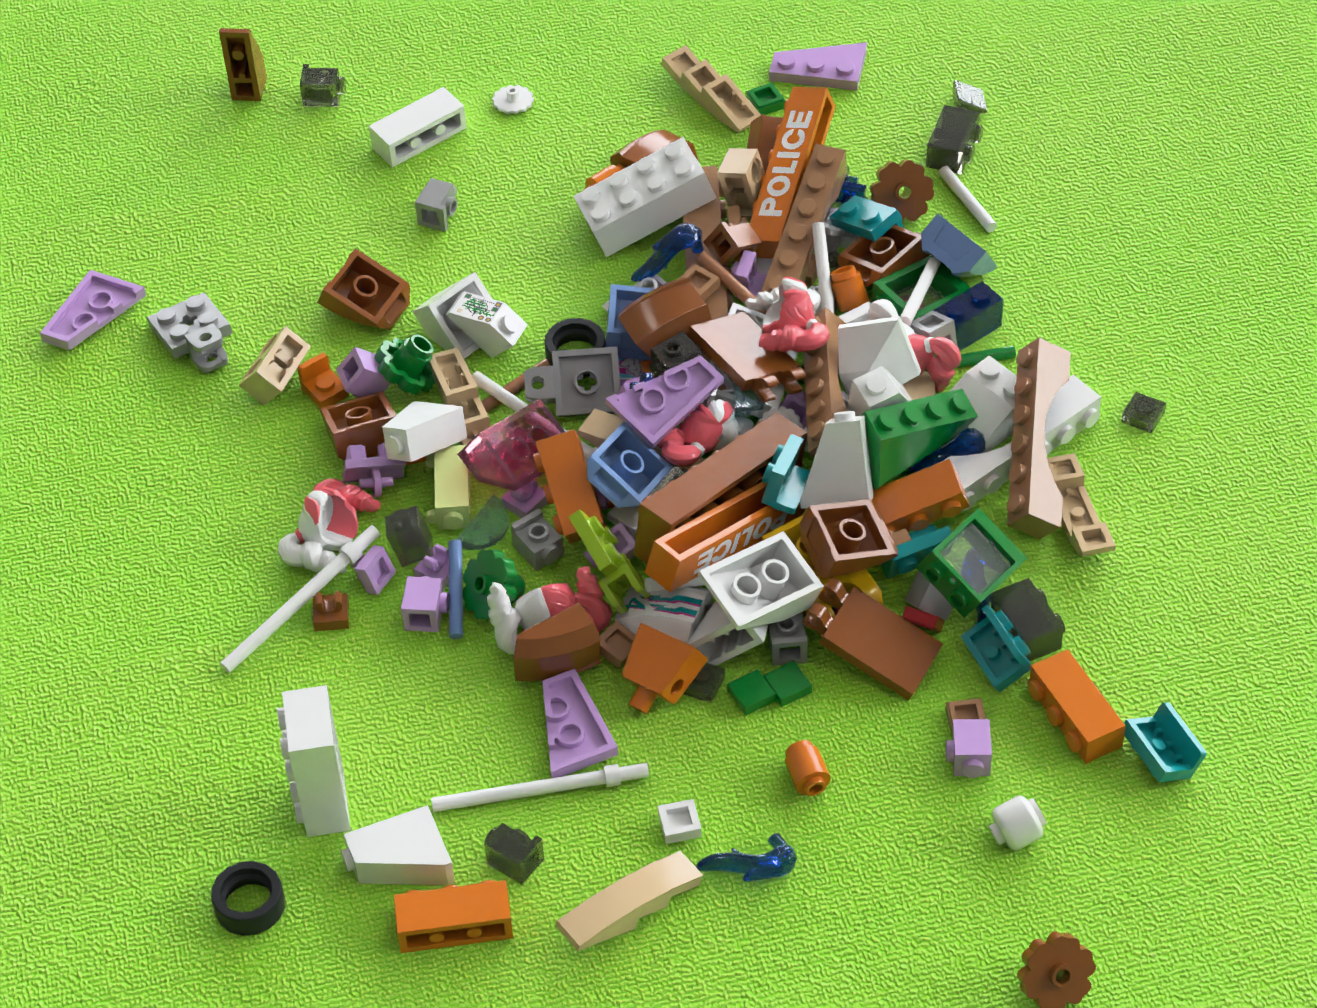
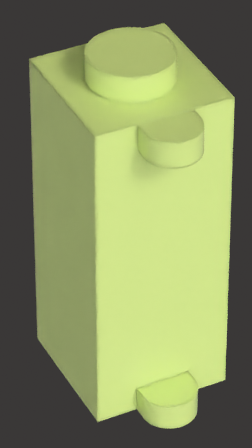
(451, 489)

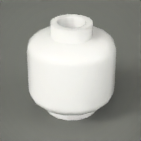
(1017, 822)

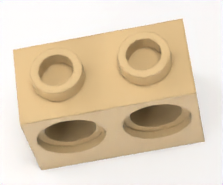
(741, 178)
(274, 365)

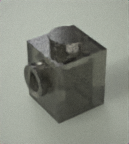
(672, 353)
(409, 535)

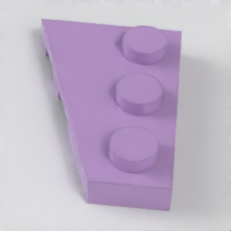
(822, 66)
(89, 308)
(665, 401)
(574, 726)

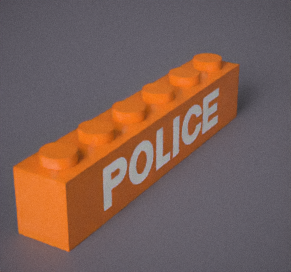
(803, 125)
(713, 537)

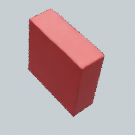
(923, 619)

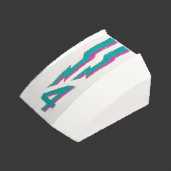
(672, 612)

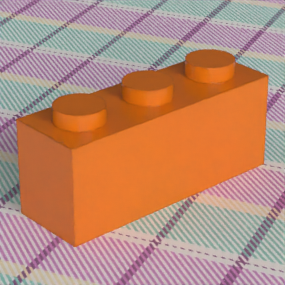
(567, 485)
(921, 498)
(1076, 706)
(453, 916)

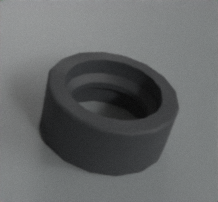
(573, 330)
(248, 874)

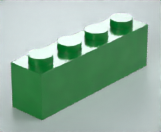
(912, 430)

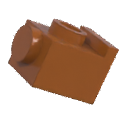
(730, 241)

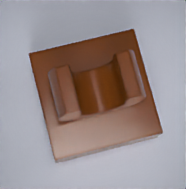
(330, 611)

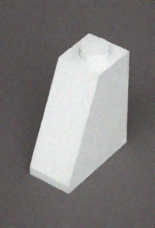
(875, 391)
(423, 430)
(840, 464)
(719, 638)
(399, 851)

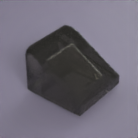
(968, 97)

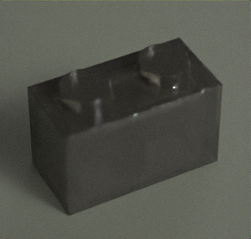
(954, 139)
(1031, 617)

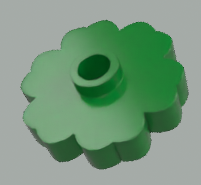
(407, 363)
(481, 573)

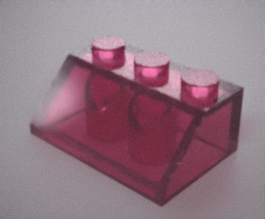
(506, 450)

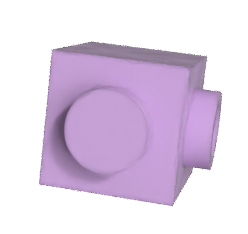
(361, 374)
(424, 604)
(970, 748)

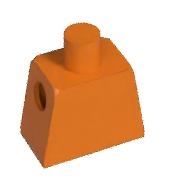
(660, 667)

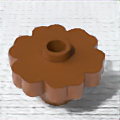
(916, 191)
(1056, 971)

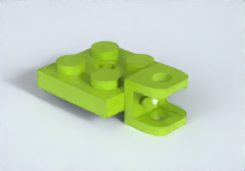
(615, 566)

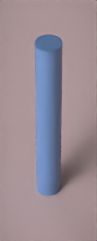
(455, 589)

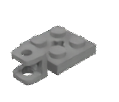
(200, 340)
(562, 378)

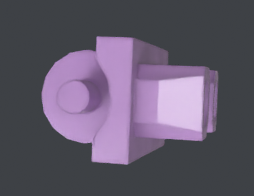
(372, 471)

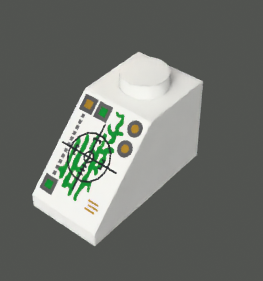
(487, 322)

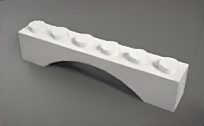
(1069, 413)

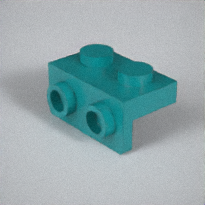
(866, 218)
(784, 478)
(915, 550)
(996, 649)
(1165, 744)

